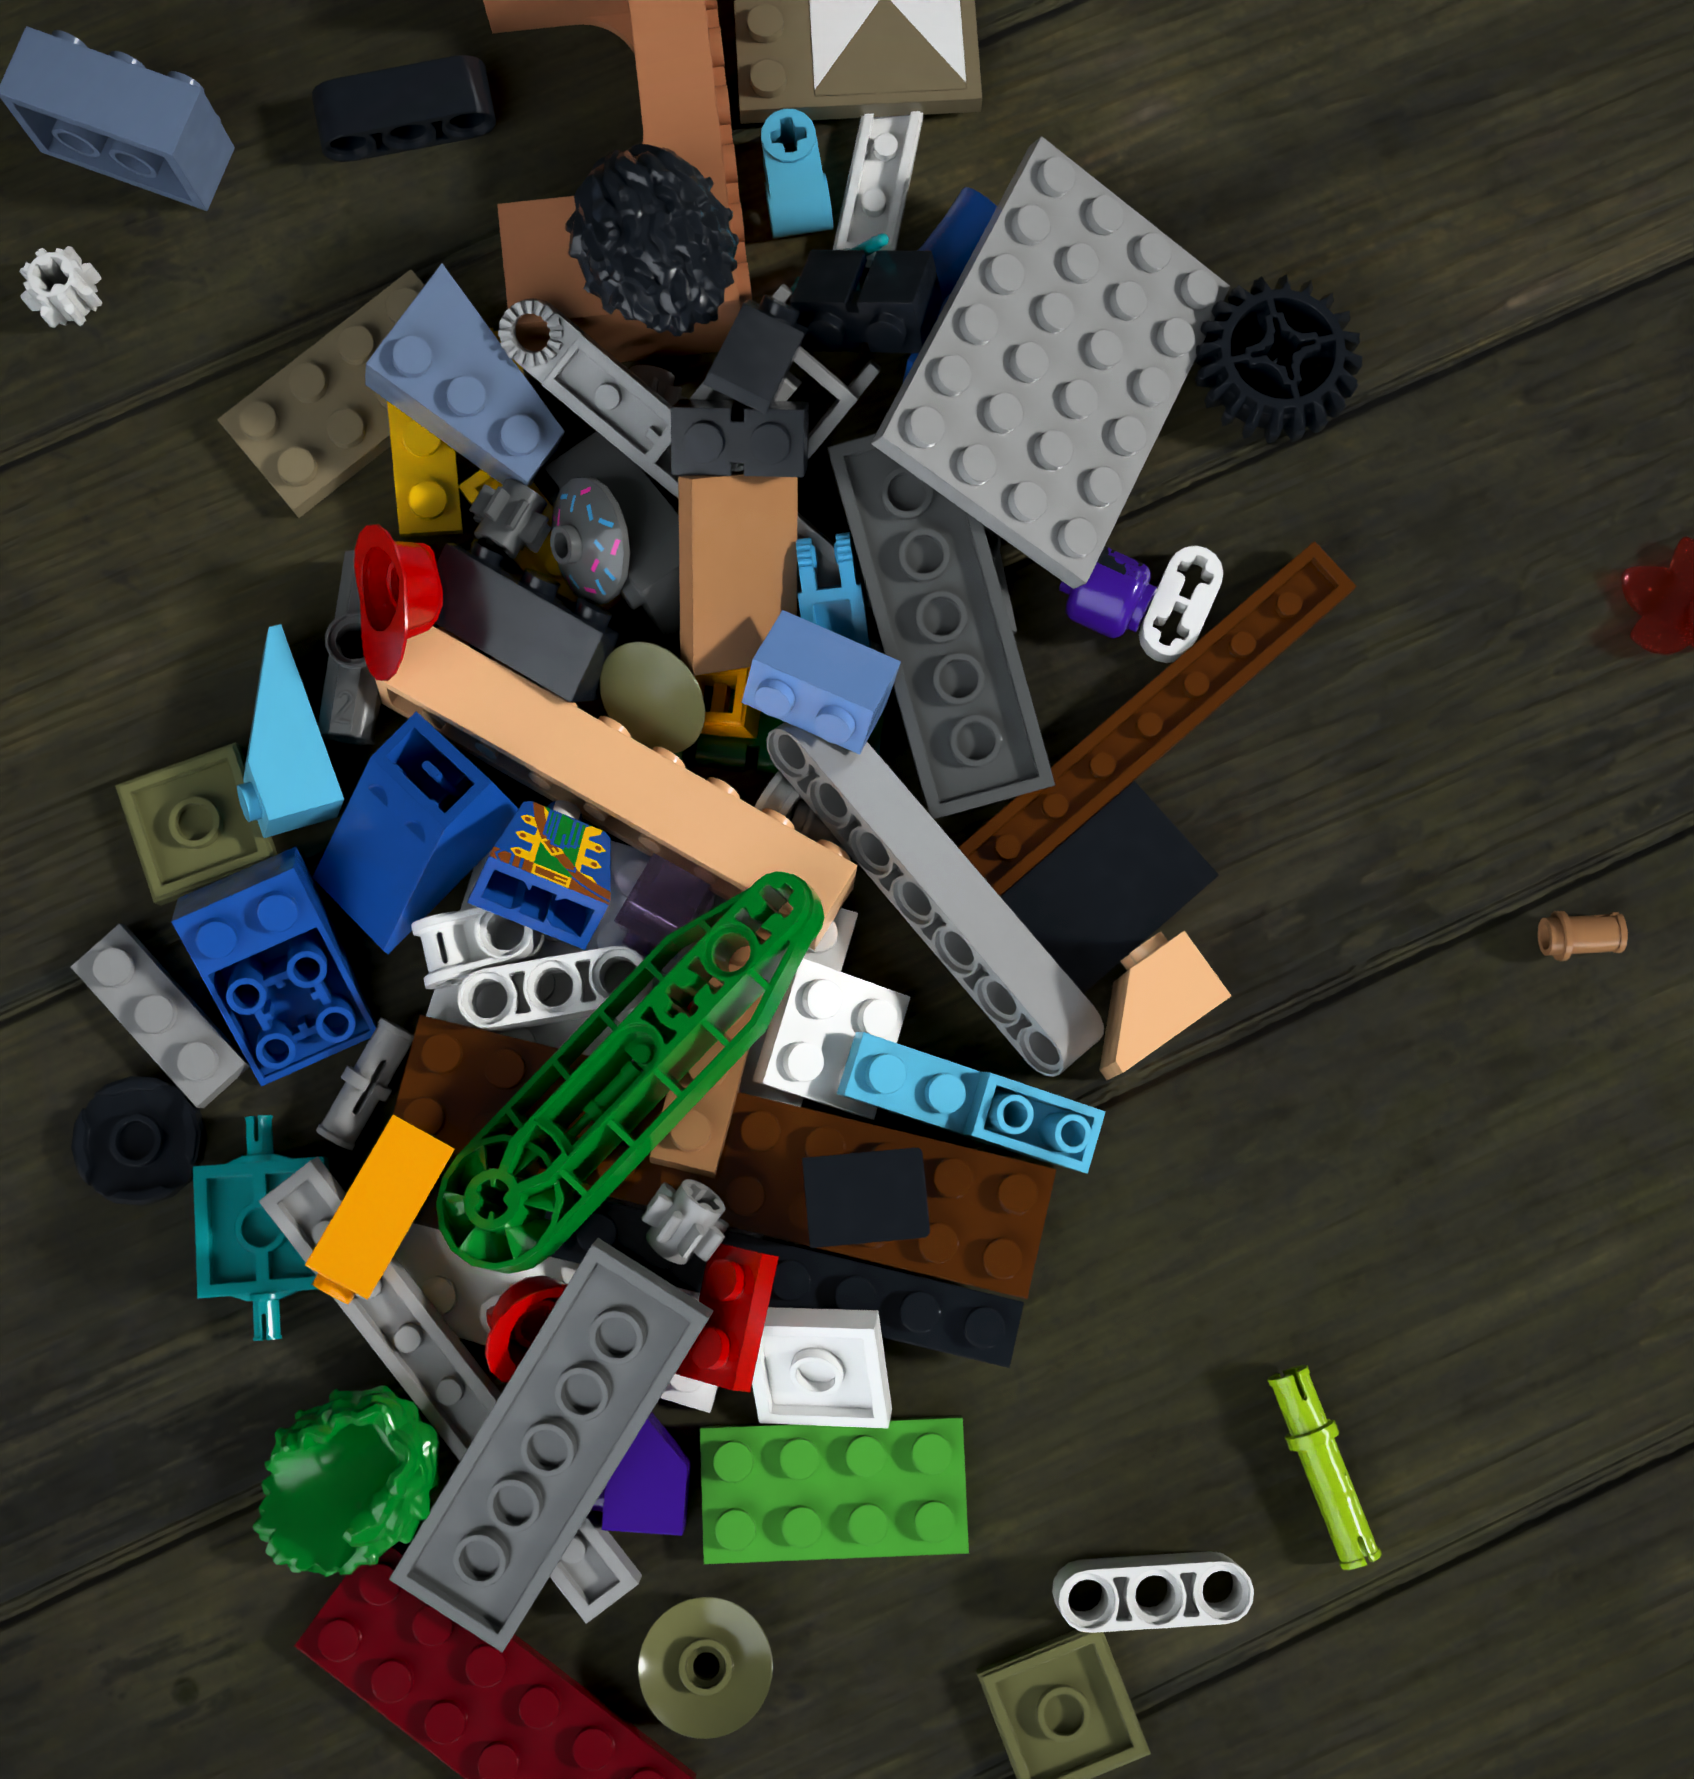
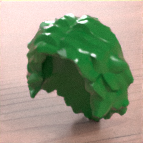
(347, 1482)

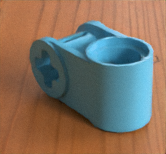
(794, 180)

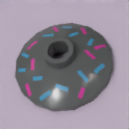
(590, 540)

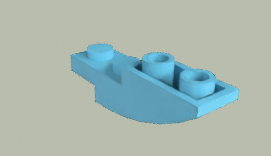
(971, 1102)

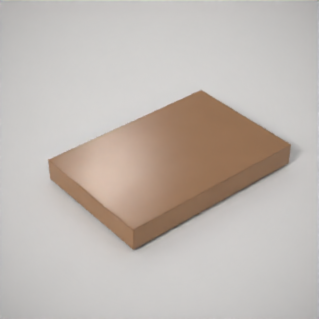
(734, 565)

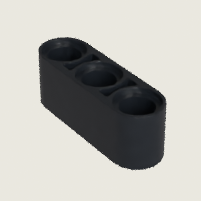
(403, 108)

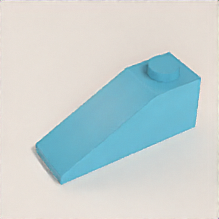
(287, 763)

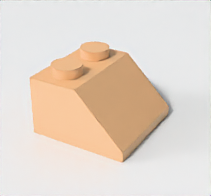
(1156, 999)

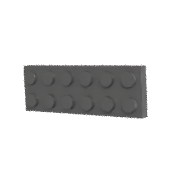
(949, 628)
(550, 1444)

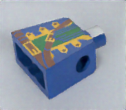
(548, 873)

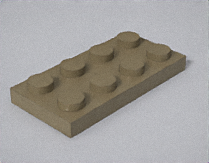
(316, 415)

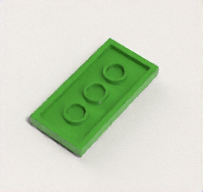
(833, 1491)

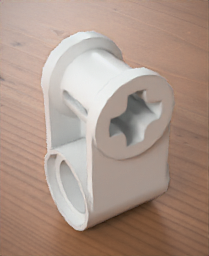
(466, 942)

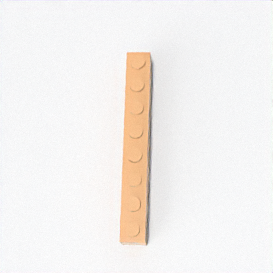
(609, 776)

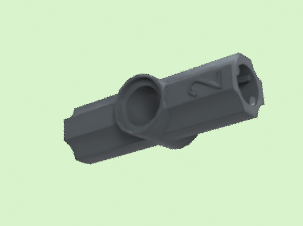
(350, 691)

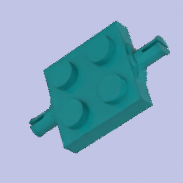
(237, 1240)

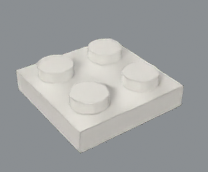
(816, 1029)
(822, 1369)

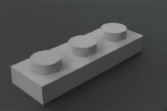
(161, 1016)

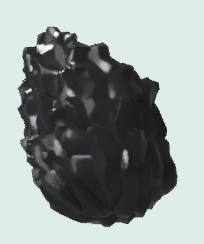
(653, 239)

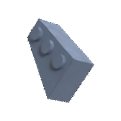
(462, 386)

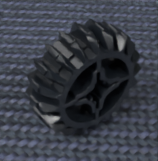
(1319, 342)

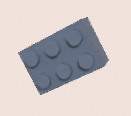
(117, 117)

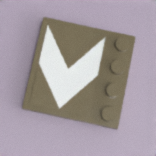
(856, 57)

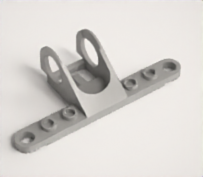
(640, 419)

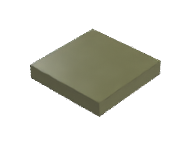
(192, 823)
(1063, 1709)

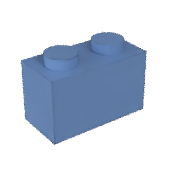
(820, 681)

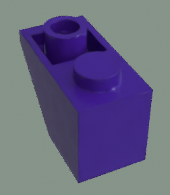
(648, 1485)

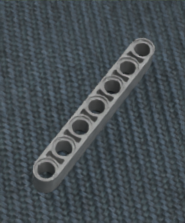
(941, 897)

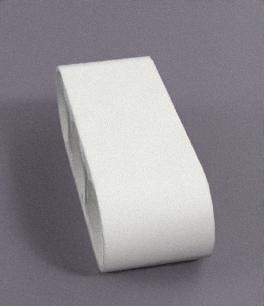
(524, 985)
(1181, 1606)

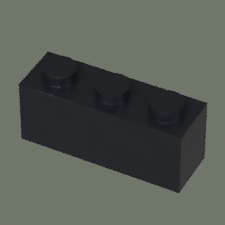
(525, 620)

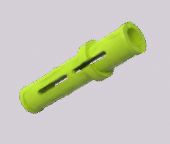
(1315, 1443)

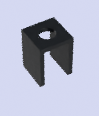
(866, 1197)

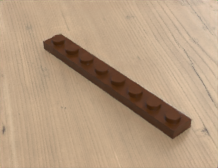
(1158, 717)

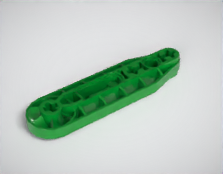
(613, 1089)

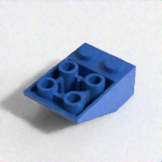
(410, 832)
(275, 965)

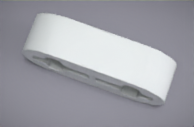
(1193, 609)

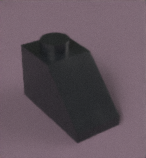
(757, 353)

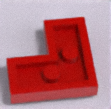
(738, 1291)

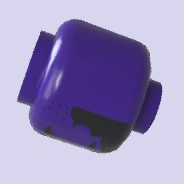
(1113, 596)

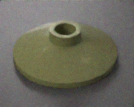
(697, 1704)

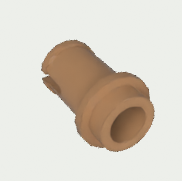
(1568, 935)

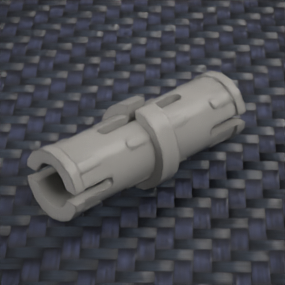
(366, 1084)

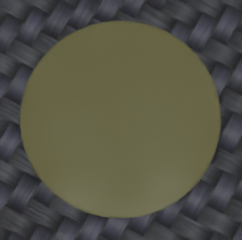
(652, 696)

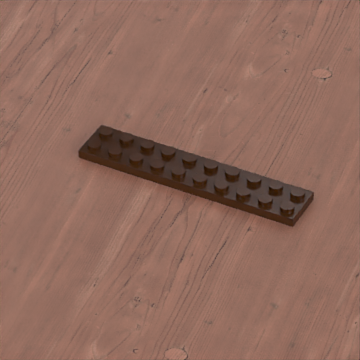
(980, 1205)

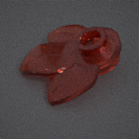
(1664, 601)

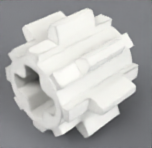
(60, 286)

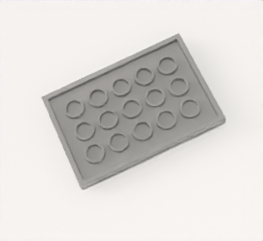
(1052, 365)

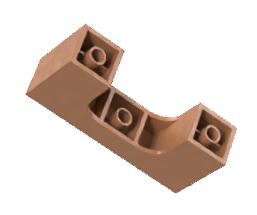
(681, 110)

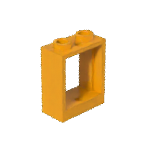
(377, 1211)

